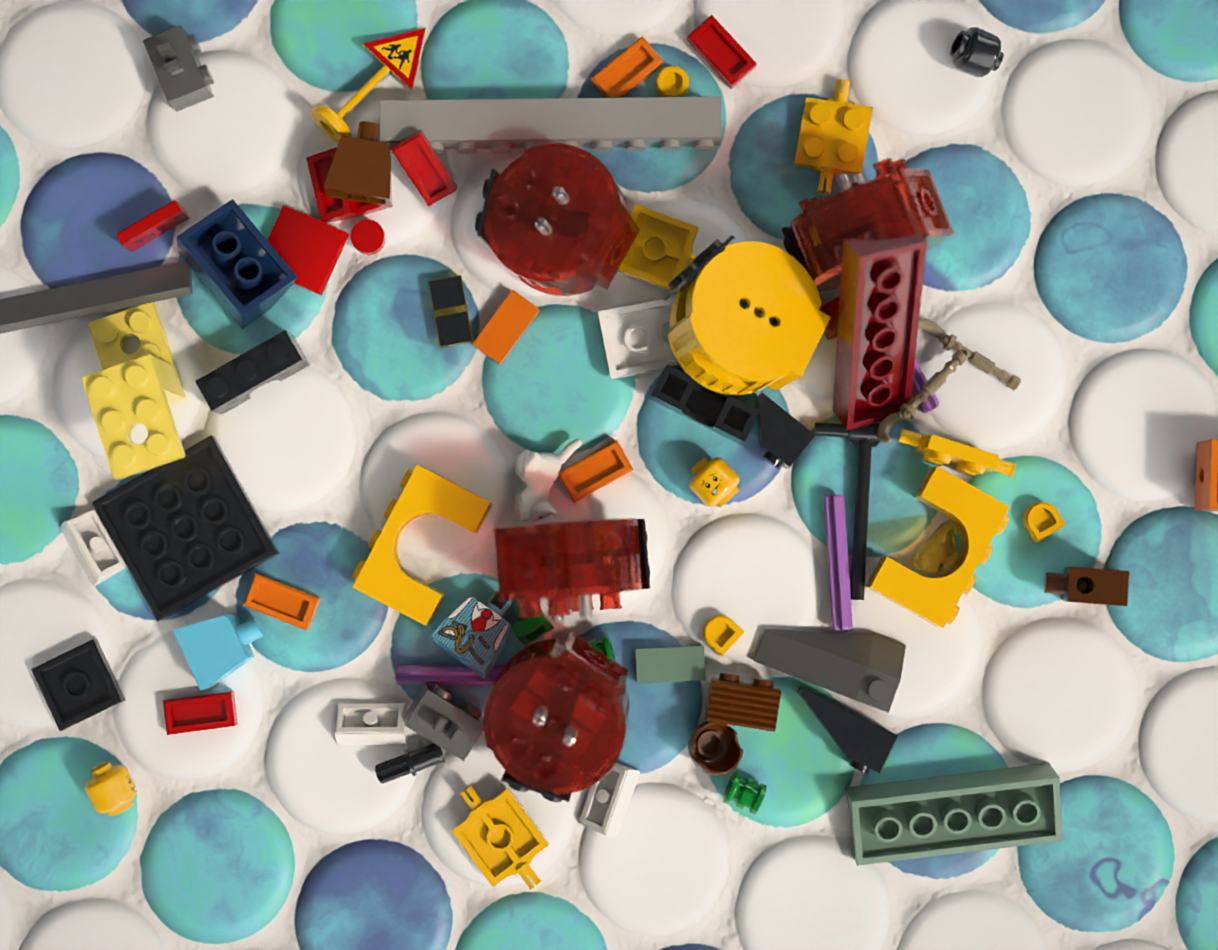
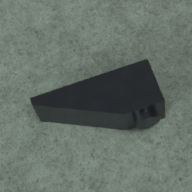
(855, 736)

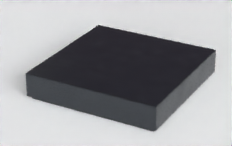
(78, 684)

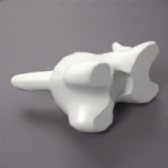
(538, 475)

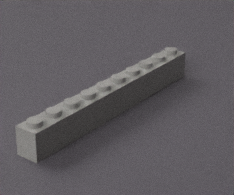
(570, 121)

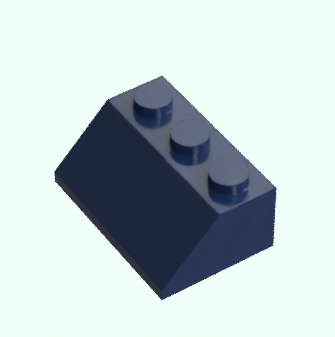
(236, 263)

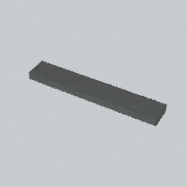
(95, 296)

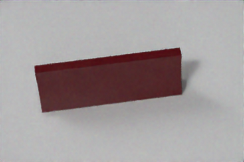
(877, 327)

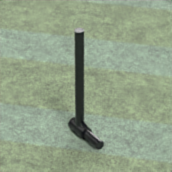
(865, 439)

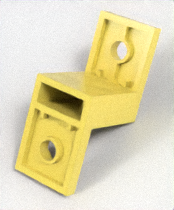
(134, 391)

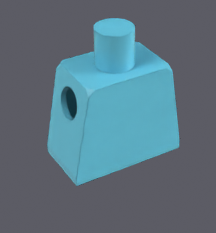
(217, 647)

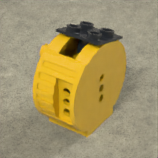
(744, 318)

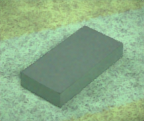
(670, 664)

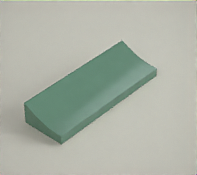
(955, 813)

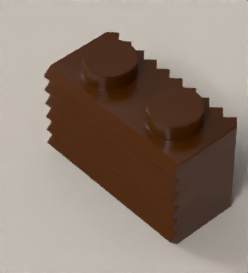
(743, 703)

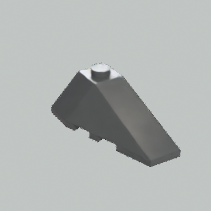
(844, 662)

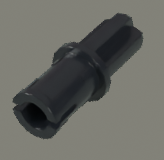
(409, 763)

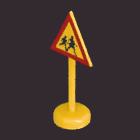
(397, 54)

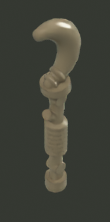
(975, 358)
(928, 389)

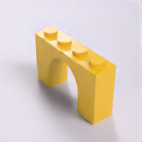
(977, 520)
(382, 573)

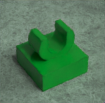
(531, 628)

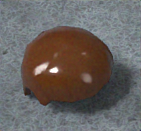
(714, 748)

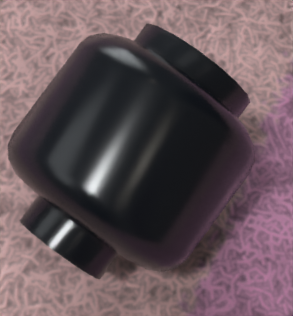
(976, 52)

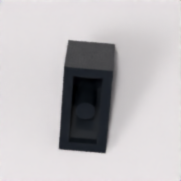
(780, 433)

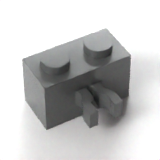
(179, 68)
(445, 720)

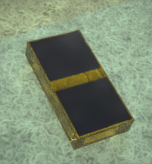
(451, 311)

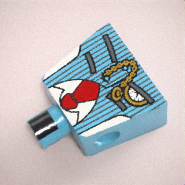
(475, 633)

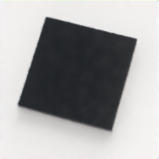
(185, 528)

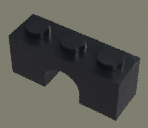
(238, 378)
(714, 411)

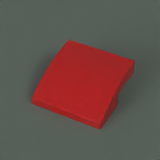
(332, 208)
(307, 247)

